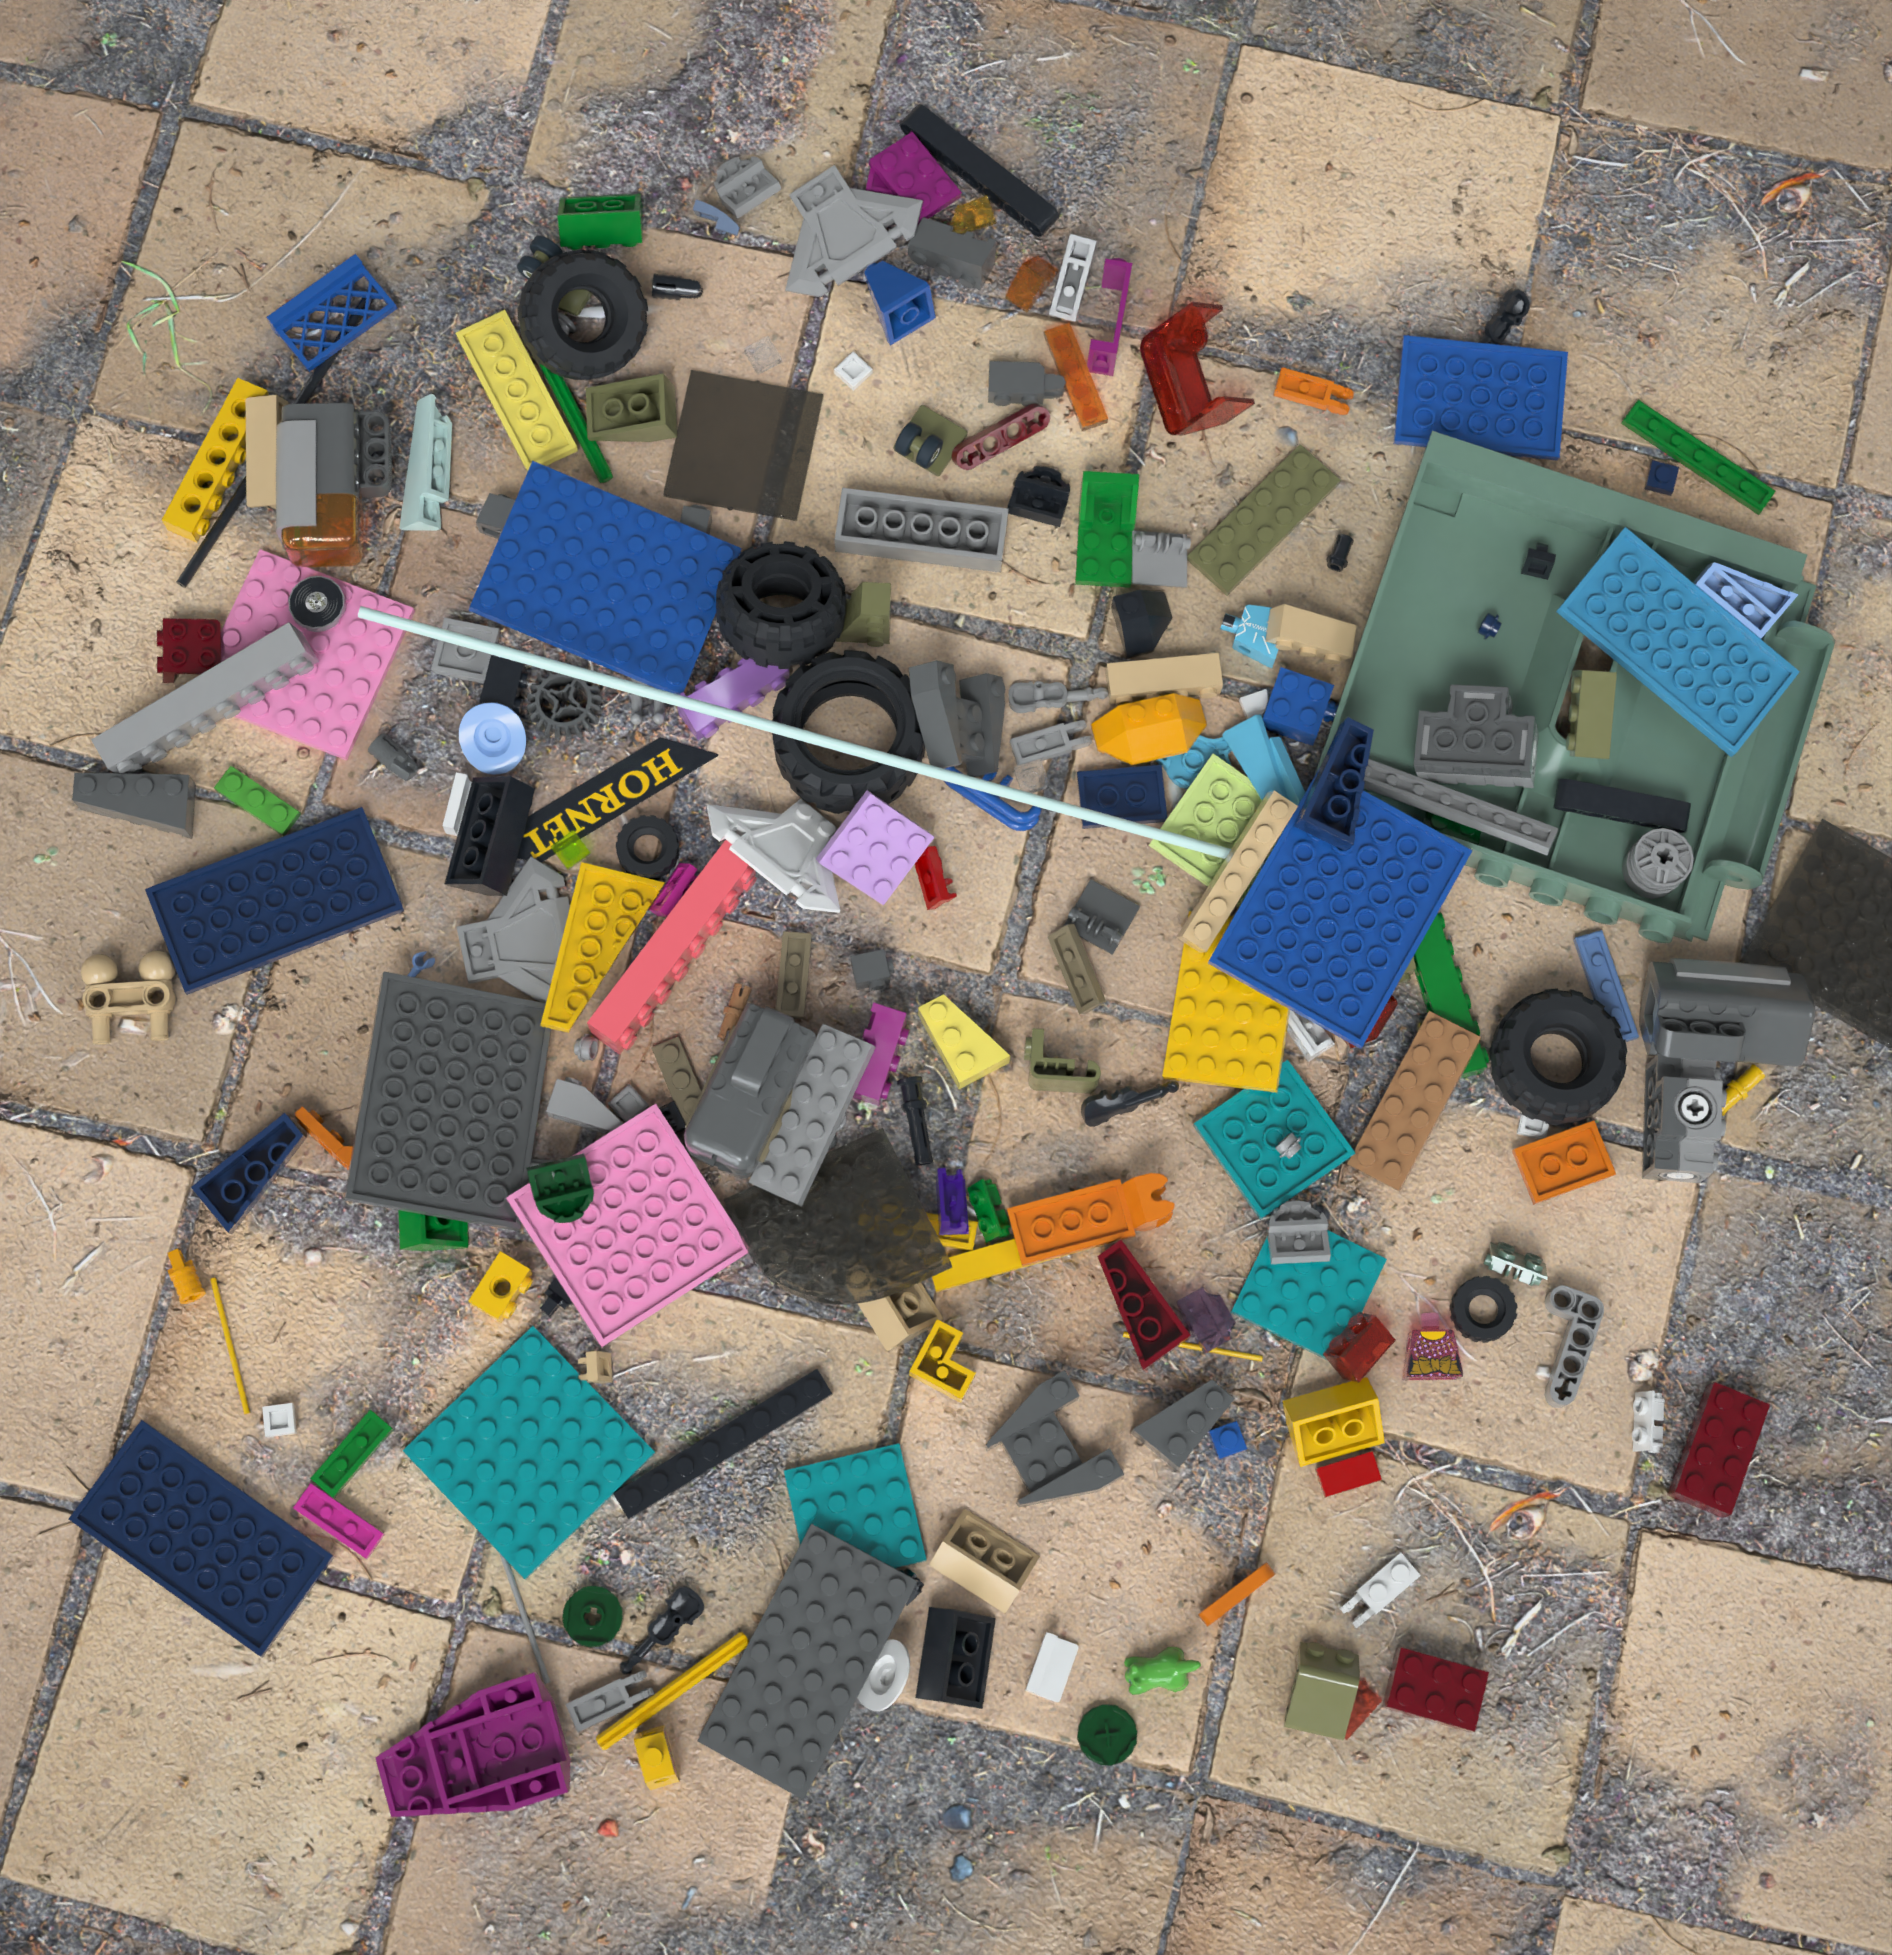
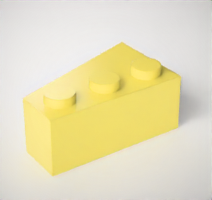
(961, 1042)

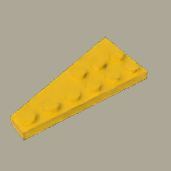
(599, 924)

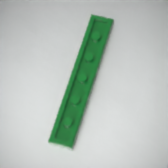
(1698, 457)

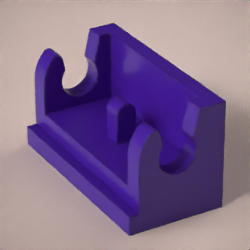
(951, 1203)

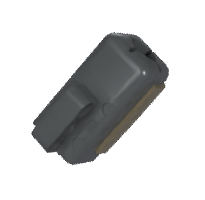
(748, 1091)

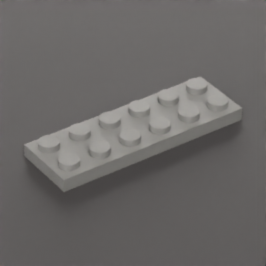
(814, 1115)

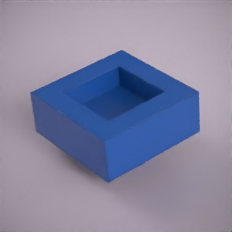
(1227, 1440)

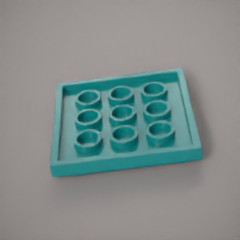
(1254, 1122)
(1309, 1299)
(860, 1501)

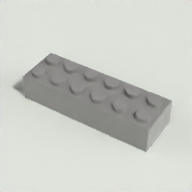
(921, 530)

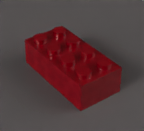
(1718, 1450)

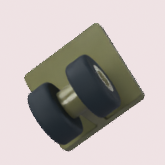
(544, 250)
(929, 440)

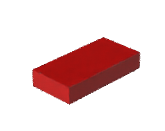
(1348, 1474)

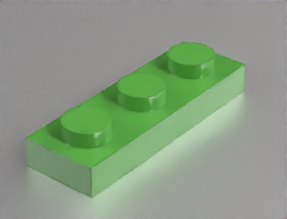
(257, 801)

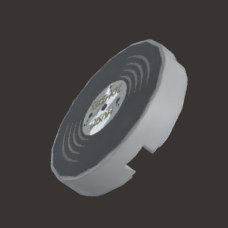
(317, 603)

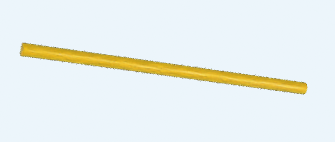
(230, 1346)
(1217, 1350)

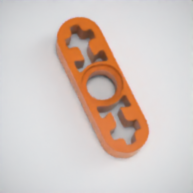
(1236, 1594)

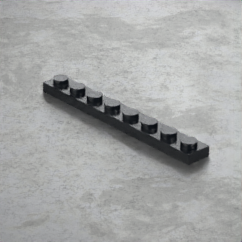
(722, 1444)

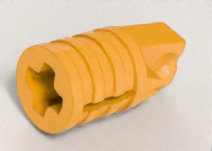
(184, 1278)

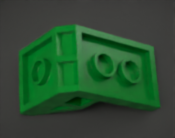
(1106, 529)

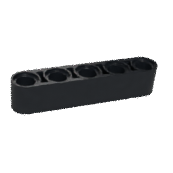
(1621, 805)

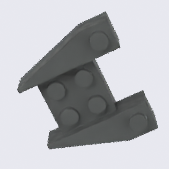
(962, 727)
(1044, 1452)

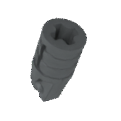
(393, 757)

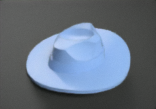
(492, 738)

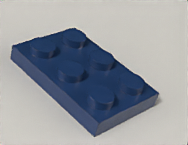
(1124, 793)

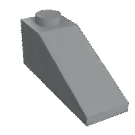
(1073, 276)
(580, 1107)

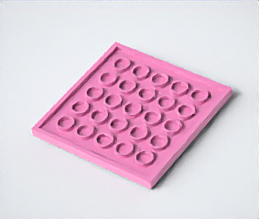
(354, 656)
(642, 1237)

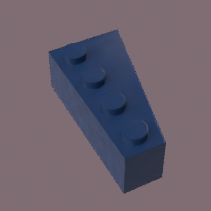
(1336, 792)
(245, 1176)

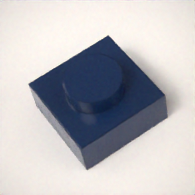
(1661, 478)

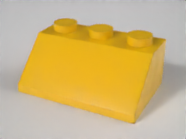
(1334, 1421)

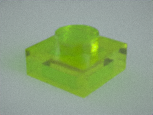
(570, 850)

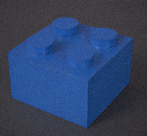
(1297, 706)

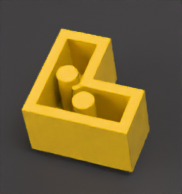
(935, 1365)

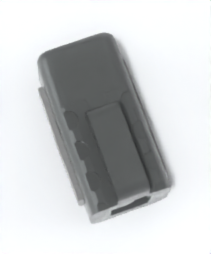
(1726, 1012)

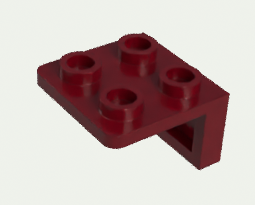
(188, 646)

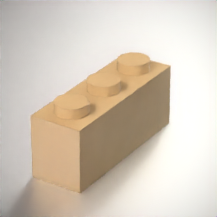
(1310, 634)

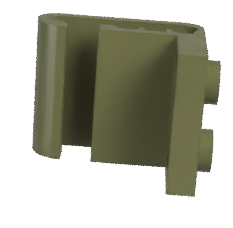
(1056, 1073)
(1323, 1690)

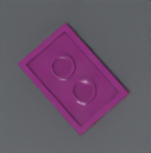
(915, 174)

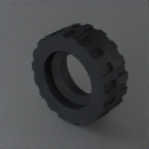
(647, 826)
(1499, 1293)

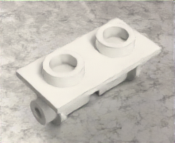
(1647, 1408)

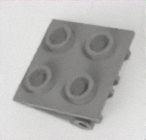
(1159, 558)

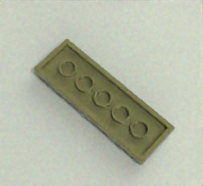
(1263, 520)

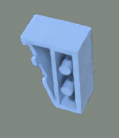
(1745, 598)

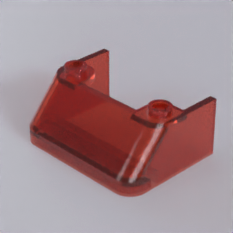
(1177, 376)

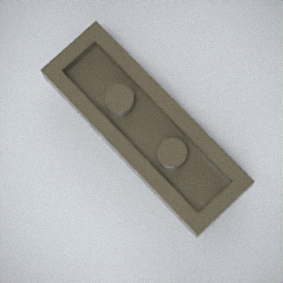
(1076, 969)
(793, 974)
(678, 1075)

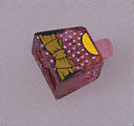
(1432, 1352)

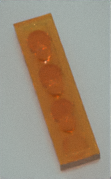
(1078, 379)

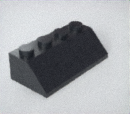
(490, 835)

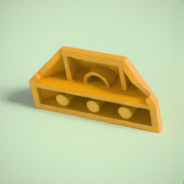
(1150, 728)

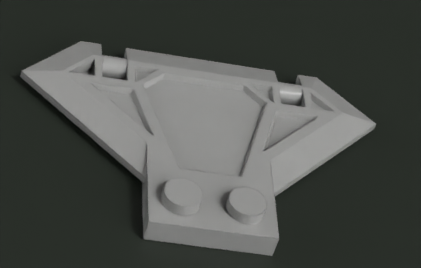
(844, 231)
(520, 935)

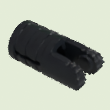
(675, 287)

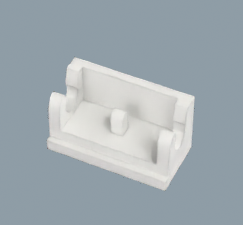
(1308, 1036)

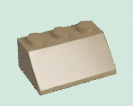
(901, 1315)
(984, 1560)

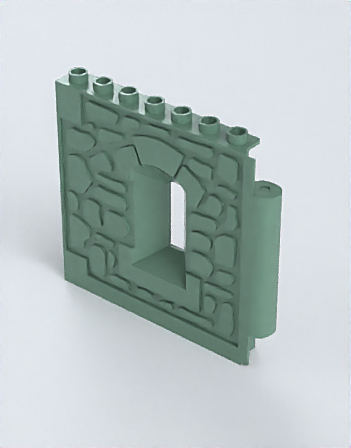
(1464, 558)

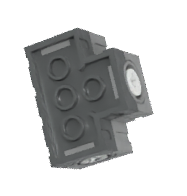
(1477, 740)
(1681, 1119)

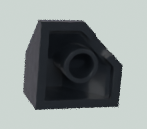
(1141, 620)

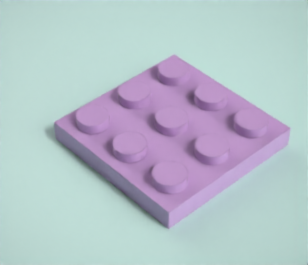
(875, 847)

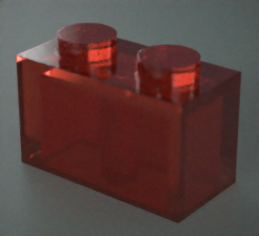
(1359, 1347)

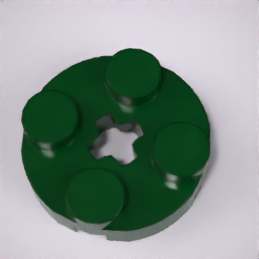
(604, 1629)

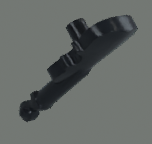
(1511, 311)
(1102, 1107)
(681, 1608)

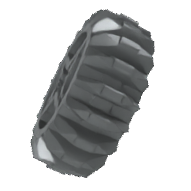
(569, 693)

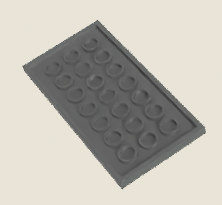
(807, 1661)

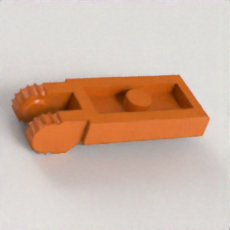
(1312, 391)
(330, 1141)

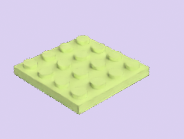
(1212, 811)

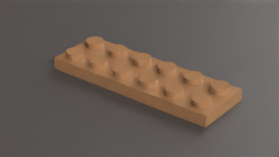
(1414, 1101)

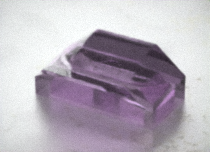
(1206, 1319)

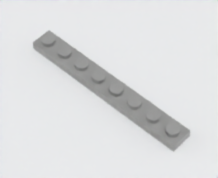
(1459, 807)

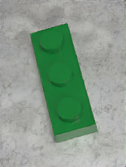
(352, 1454)

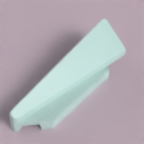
(427, 468)

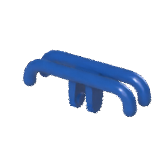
(997, 807)

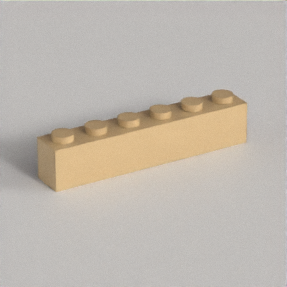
(1237, 871)

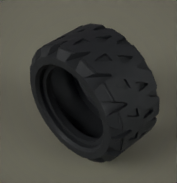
(834, 677)

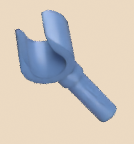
(419, 965)

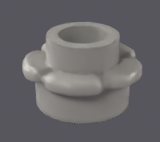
(586, 1048)
(1288, 1146)

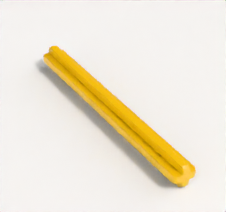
(672, 1691)

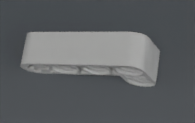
(1568, 1348)

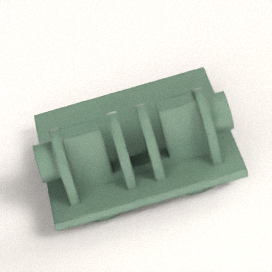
(1531, 1265)

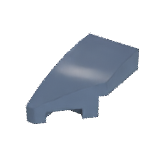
(724, 222)

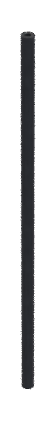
(240, 493)

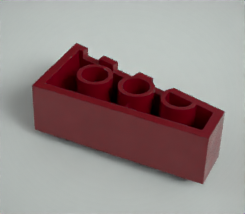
(1146, 1314)

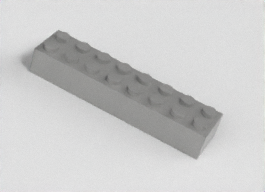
(206, 700)

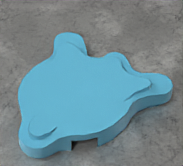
(1185, 767)

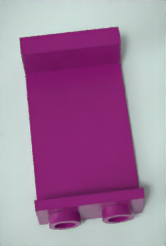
(1101, 353)

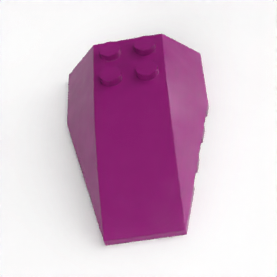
(481, 1755)

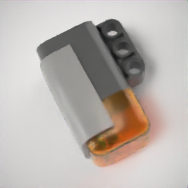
(324, 476)

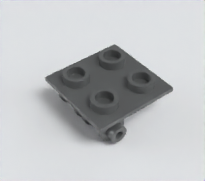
(1102, 916)

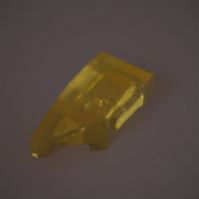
(973, 216)

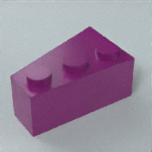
(885, 1032)

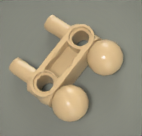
(128, 998)

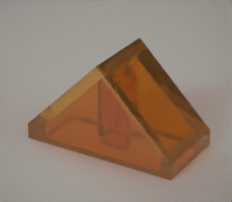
(1031, 282)

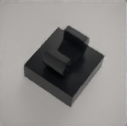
(1538, 562)
(673, 1116)

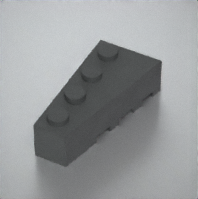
(141, 799)

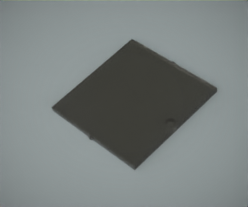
(743, 445)

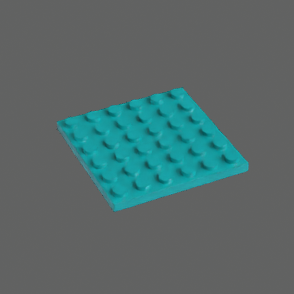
(529, 1452)

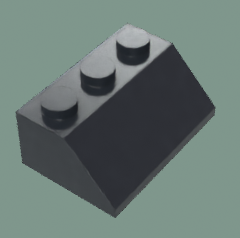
(955, 1657)

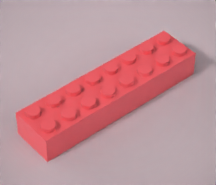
(671, 949)

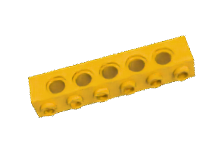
(202, 469)

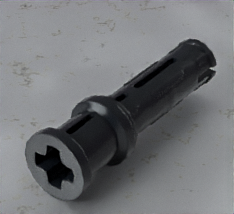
(914, 1107)

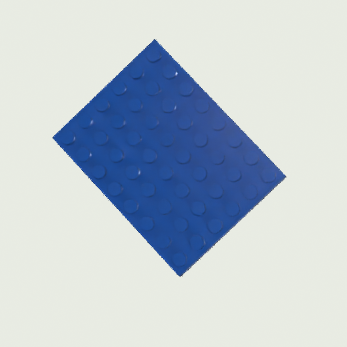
(604, 579)
(1338, 925)

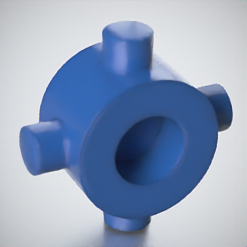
(1330, 711)

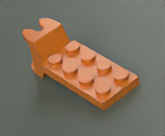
(1089, 1217)

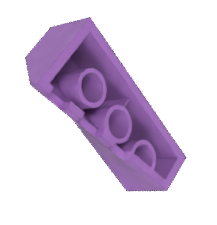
(733, 690)

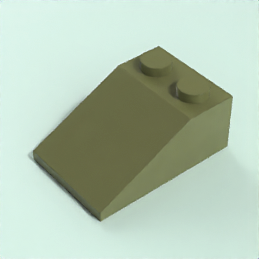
(632, 410)

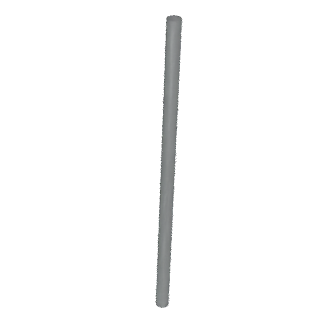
(525, 1620)

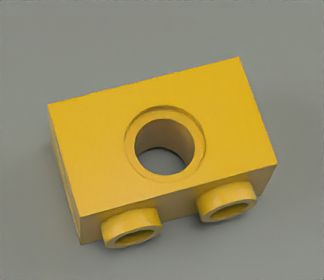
(501, 1270)

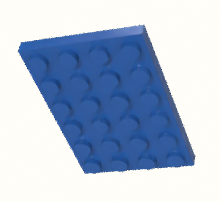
(1481, 395)

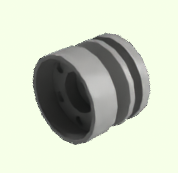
(1643, 867)

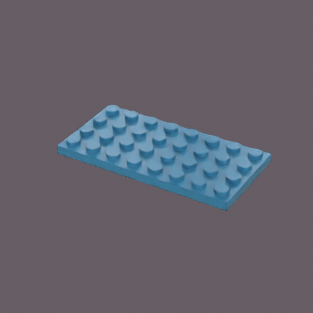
(1678, 642)

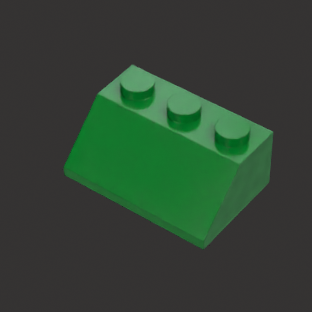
(600, 221)
(431, 1233)

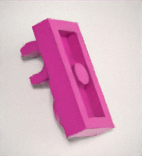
(673, 889)

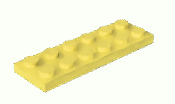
(516, 391)

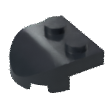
(1040, 496)

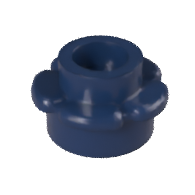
(1489, 626)

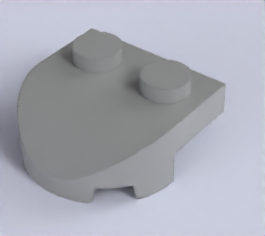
(744, 185)
(1298, 1234)

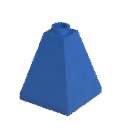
(900, 300)

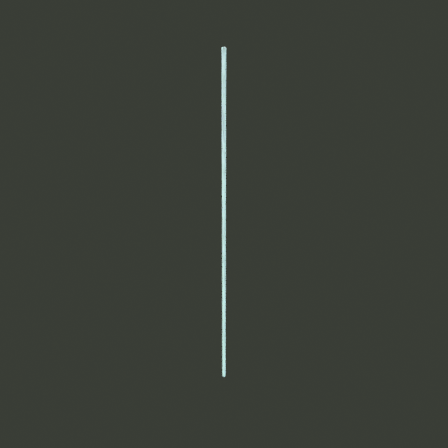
(792, 732)

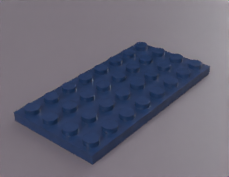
(274, 900)
(201, 1538)

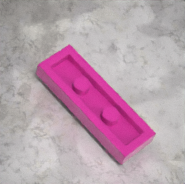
(339, 1521)

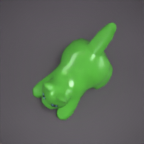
(1164, 1670)

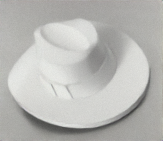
(886, 1677)

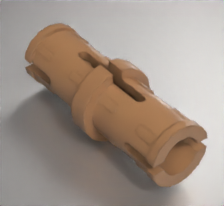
(734, 1009)

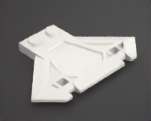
(782, 849)

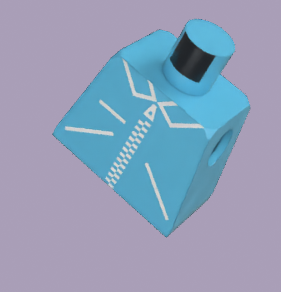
(1251, 634)

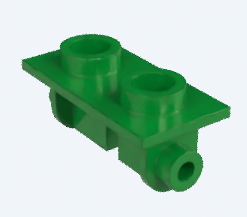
(983, 1198)

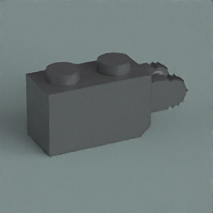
(1022, 383)

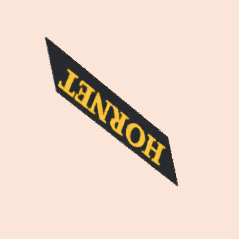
(609, 795)

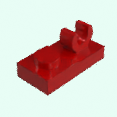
(932, 880)

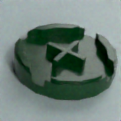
(1107, 1735)

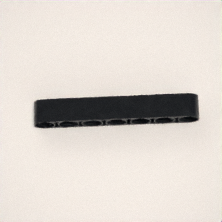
(980, 171)

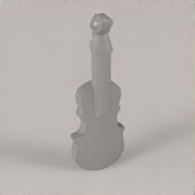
(1030, 696)

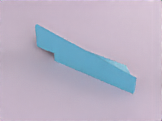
(1264, 759)

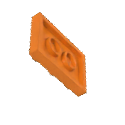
(1563, 1162)

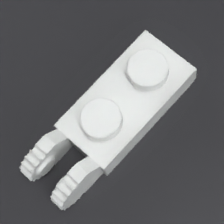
(1382, 1588)

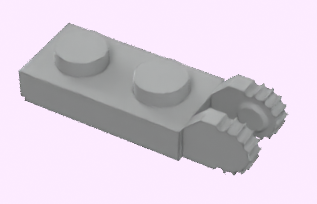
(1048, 742)
(606, 1702)

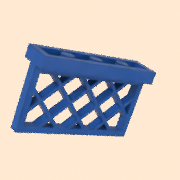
(315, 298)

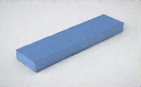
(1605, 981)

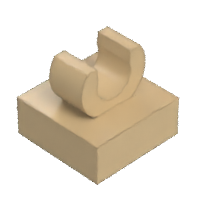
(598, 1367)

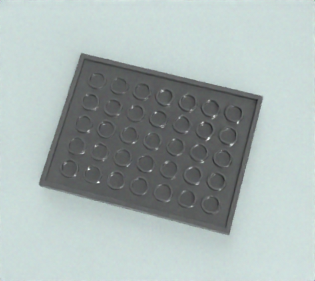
(448, 1101)

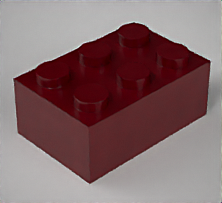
(1435, 1689)

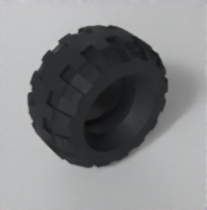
(623, 310)
(780, 634)
(1582, 1023)

